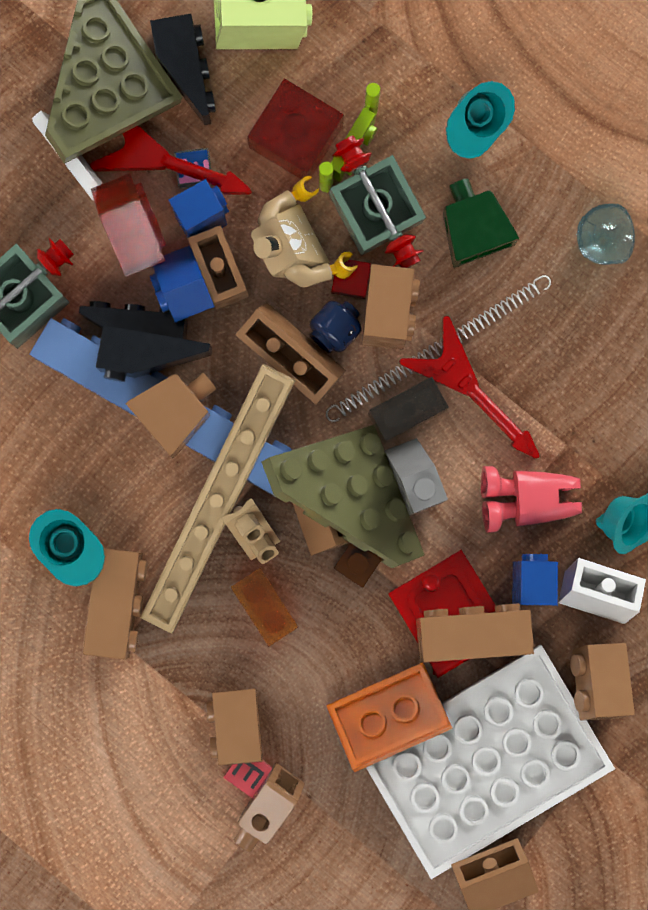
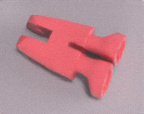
(535, 494)

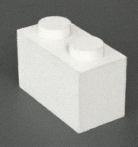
(602, 591)

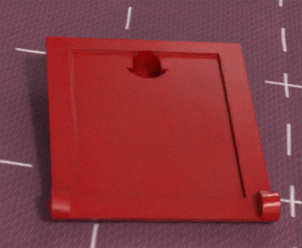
(453, 587)

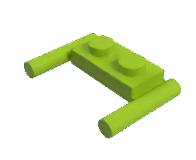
(362, 128)

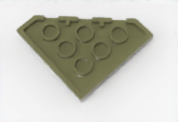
(105, 81)
(350, 488)

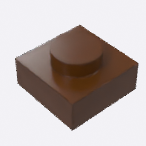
(357, 564)

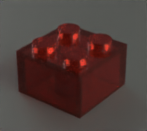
(295, 130)
(129, 224)

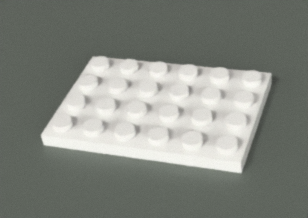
(502, 764)

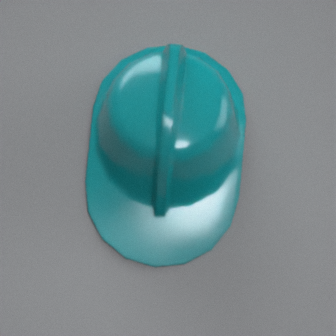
(480, 119)
(626, 522)
(66, 547)

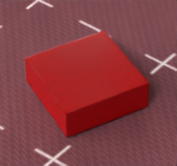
(356, 283)

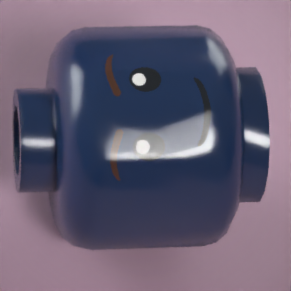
(335, 326)

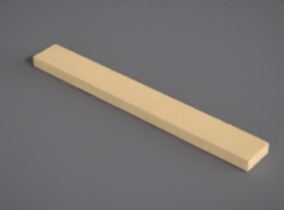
(218, 498)

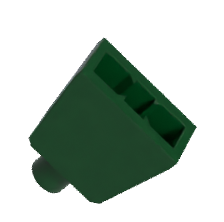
(475, 225)

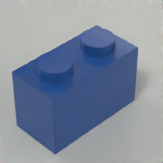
(199, 208)
(181, 285)
(535, 580)

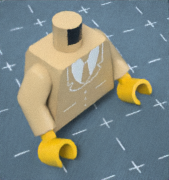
(290, 244)

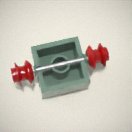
(376, 204)
(27, 294)

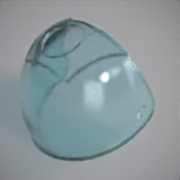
(606, 234)

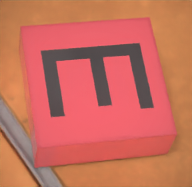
(248, 776)

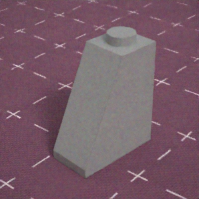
(416, 476)

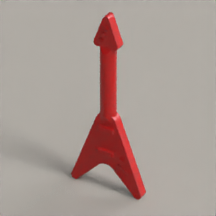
(145, 154)
(456, 373)

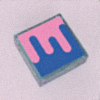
(199, 157)

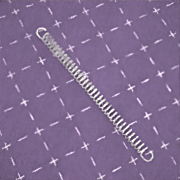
(435, 349)

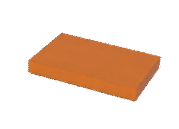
(389, 717)

